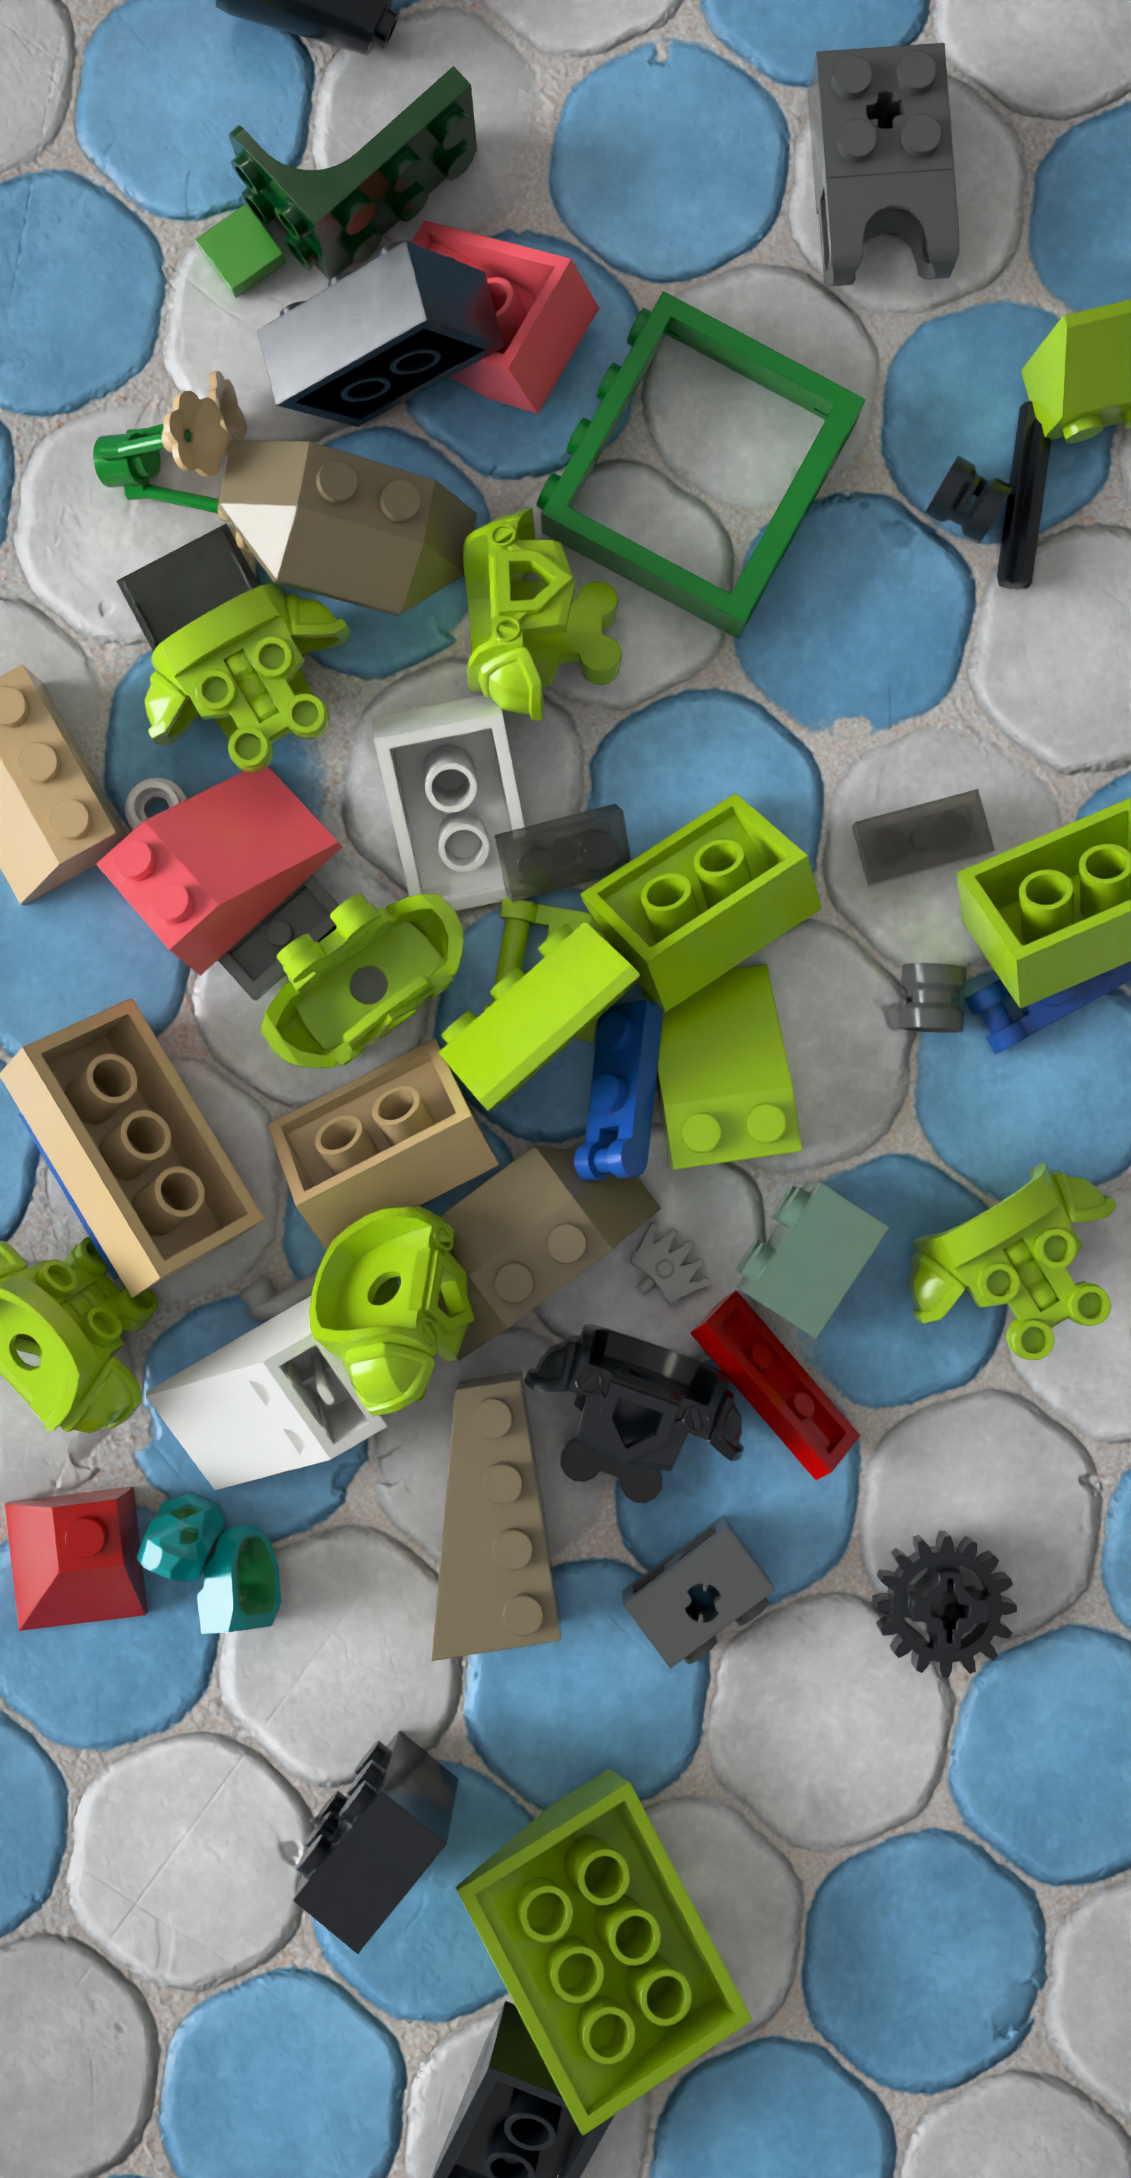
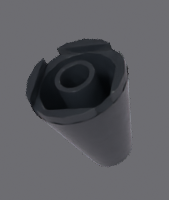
(341, 23)

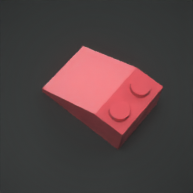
(539, 310)
(218, 863)

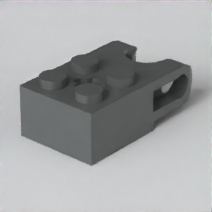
(883, 156)

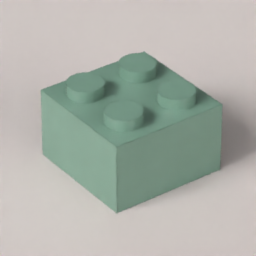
(810, 1256)

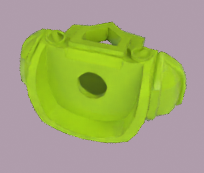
(531, 626)
(244, 673)
(316, 1015)
(1018, 1259)
(74, 1325)
(388, 1330)

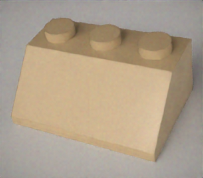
(50, 801)
(381, 1143)

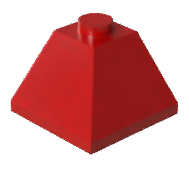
(76, 1558)

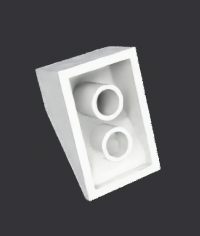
(449, 797)

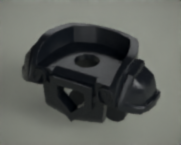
(636, 1407)

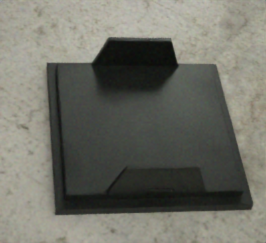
(187, 584)

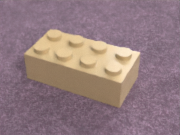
(130, 1145)

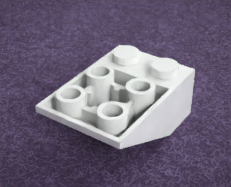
(265, 1404)

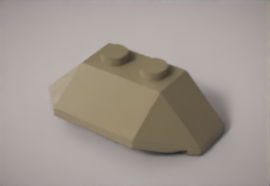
(344, 523)
(535, 1233)

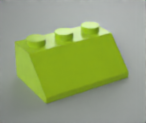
(1083, 373)
(704, 900)
(536, 1014)

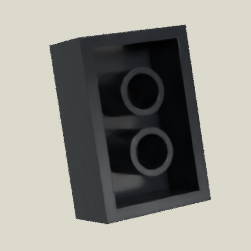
(380, 335)
(375, 1840)

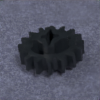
(971, 1604)

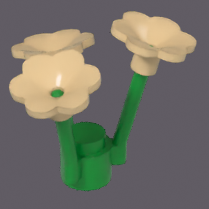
(196, 435)

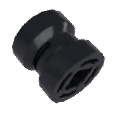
(955, 493)

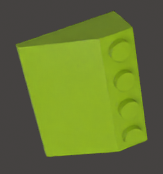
(602, 1949)

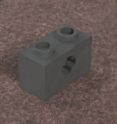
(662, 1597)

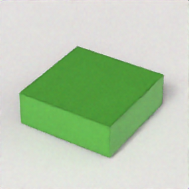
(241, 250)

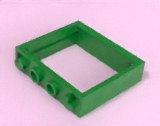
(754, 361)

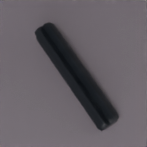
(1024, 502)

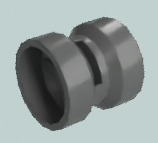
(932, 992)

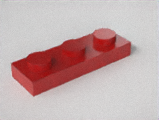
(776, 1385)

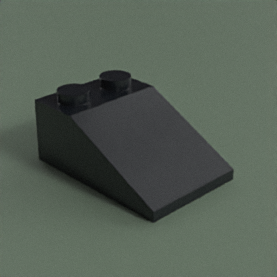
(514, 2115)

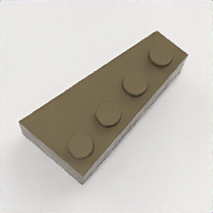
(495, 1542)

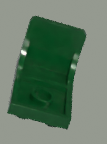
(346, 209)

